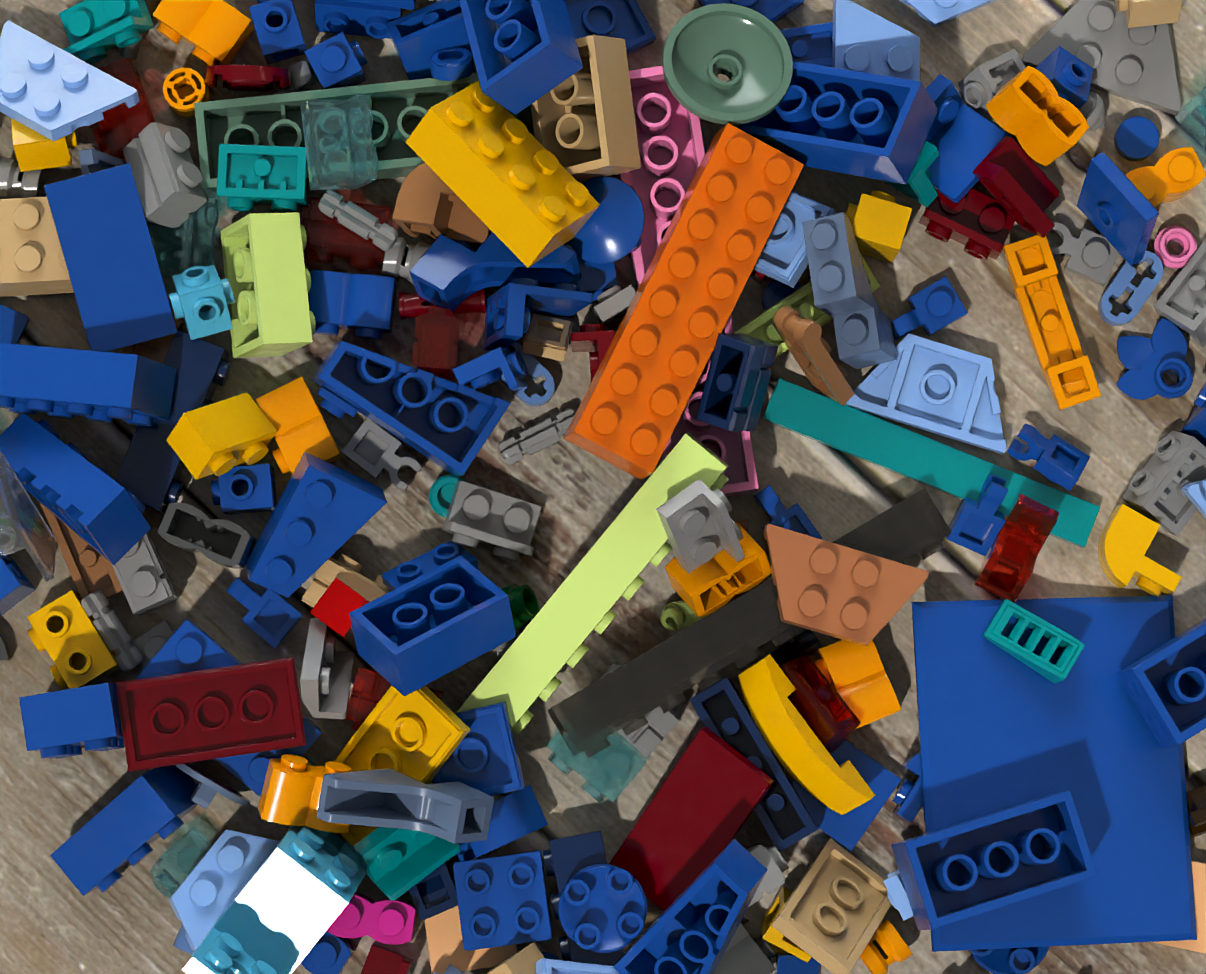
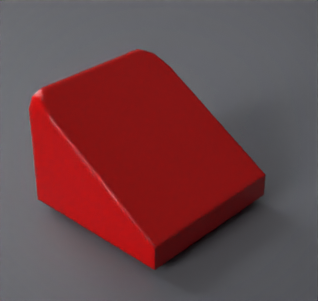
(336, 605)

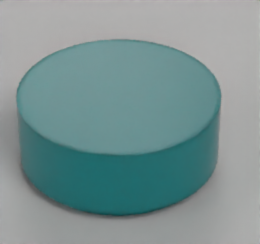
(442, 492)

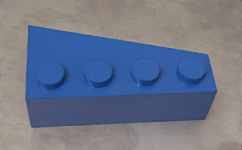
(422, 410)
(74, 488)
(700, 921)

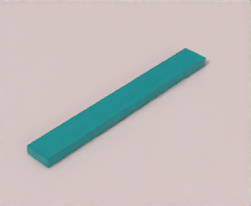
(918, 456)

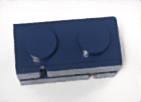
(736, 382)

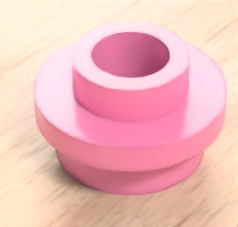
(1183, 237)

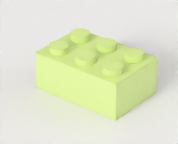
(268, 284)

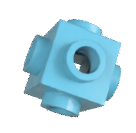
(202, 301)

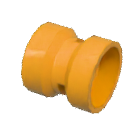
(183, 99)
(891, 945)

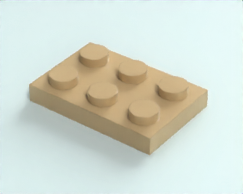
(834, 909)

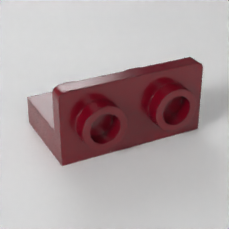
(973, 221)
(592, 338)

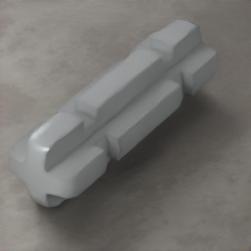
(358, 220)
(536, 437)
(111, 630)

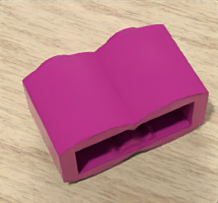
(381, 920)

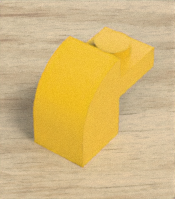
(1123, 551)

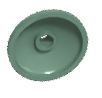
(731, 43)

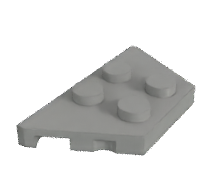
(1124, 60)

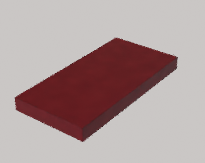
(211, 713)
(692, 817)

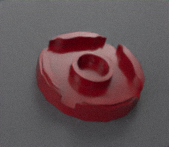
(248, 77)

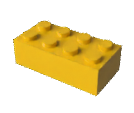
(502, 173)

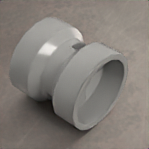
(20, 184)
(394, 258)

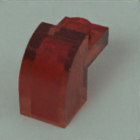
(1016, 548)

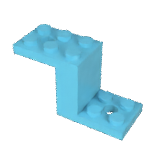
(282, 907)

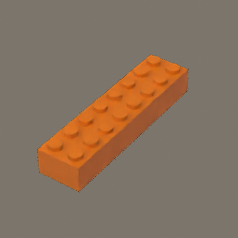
(684, 302)

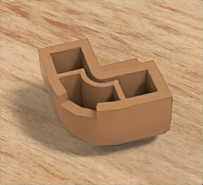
(434, 209)

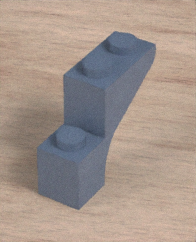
(845, 294)
(401, 802)

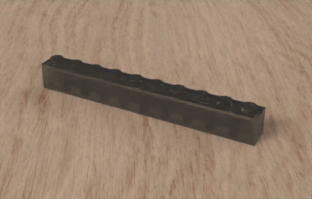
(725, 637)

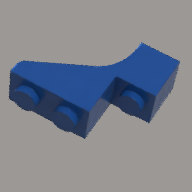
(455, 270)

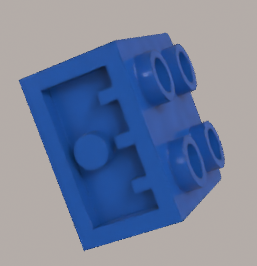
(961, 138)
(511, 307)
(502, 900)

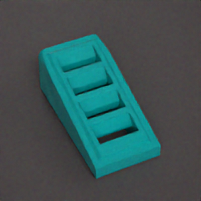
(1055, 636)

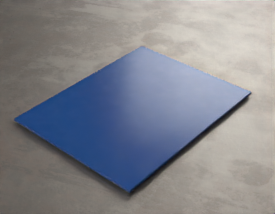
(1009, 736)

